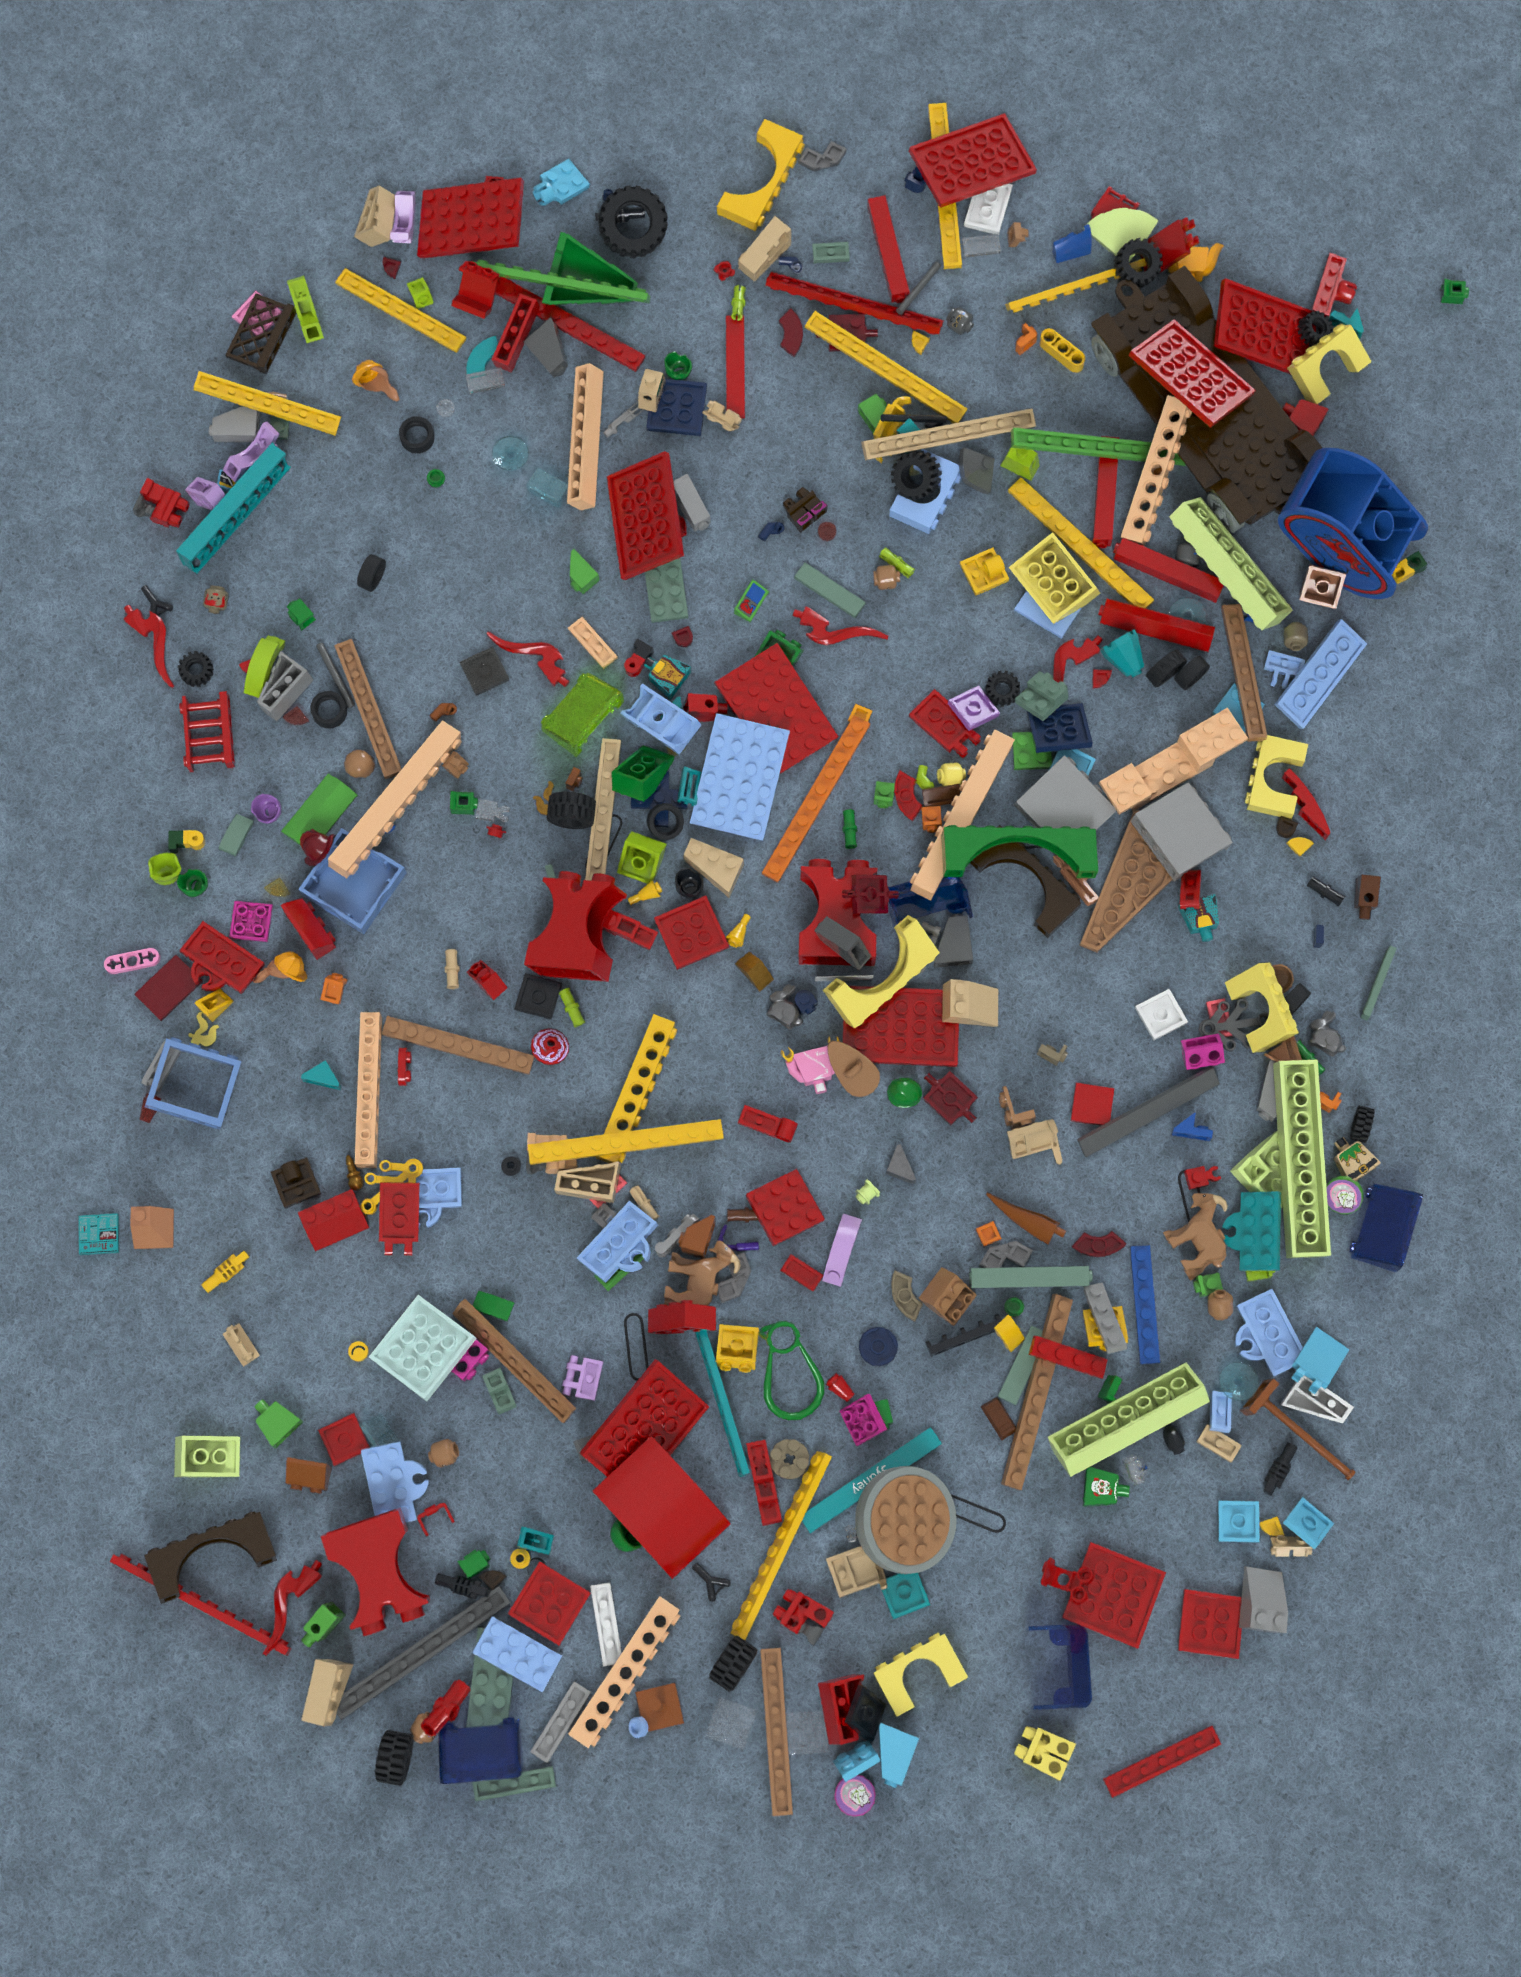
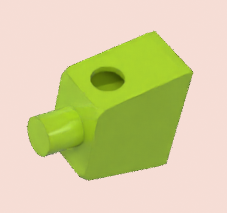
(1022, 462)

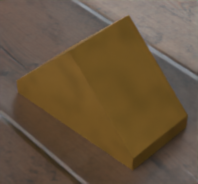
(755, 971)

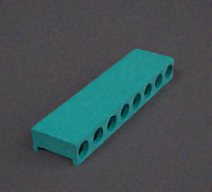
(232, 506)

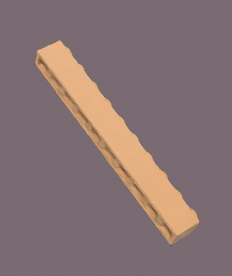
(394, 800)
(964, 810)

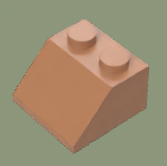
(1322, 586)

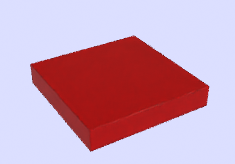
(1092, 1104)
(343, 1439)

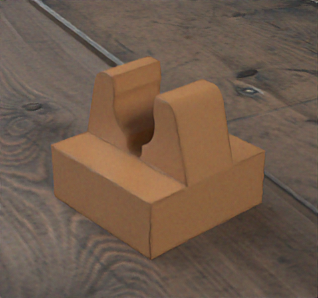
(1016, 234)
(455, 765)

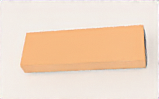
(592, 643)

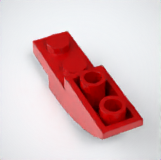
(629, 929)

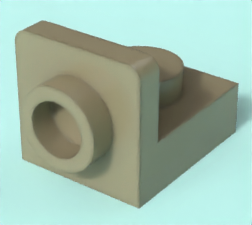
(1049, 1053)

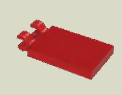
(1174, 242)
(943, 724)
(399, 1215)

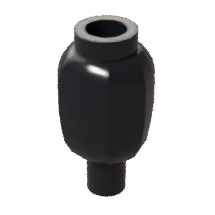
(1173, 1439)

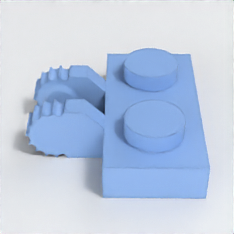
(1284, 665)

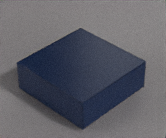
(1318, 936)

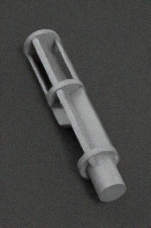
(625, 417)

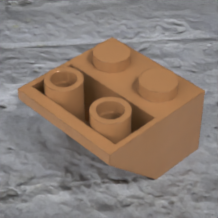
(947, 1296)

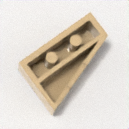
(376, 217)
(765, 249)
(714, 864)
(591, 1183)
(326, 1691)

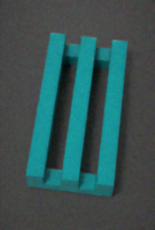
(693, 801)

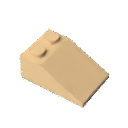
(970, 1003)

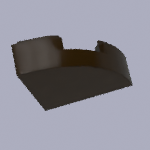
(492, 1578)

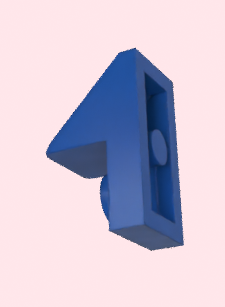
(1187, 1130)

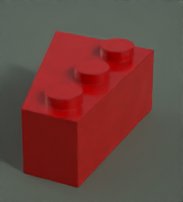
(681, 1317)
(836, 1700)

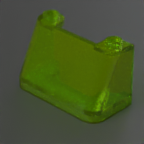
(581, 712)

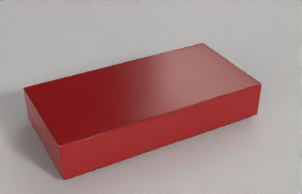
(802, 1273)

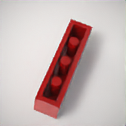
(515, 333)

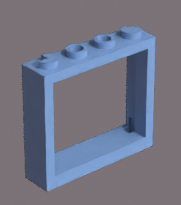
(184, 1113)

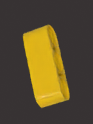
(1058, 342)

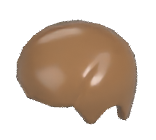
(359, 764)
(1284, 976)

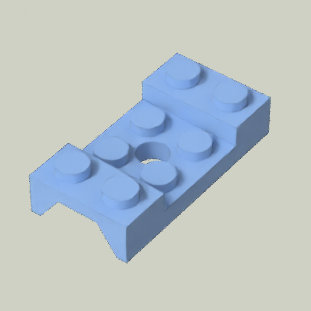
(672, 730)

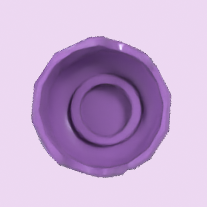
(261, 804)

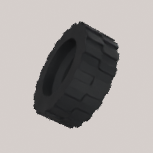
(1166, 668)

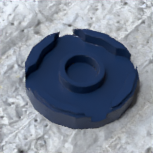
(878, 1346)

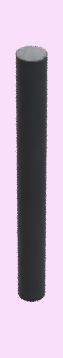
(915, 418)

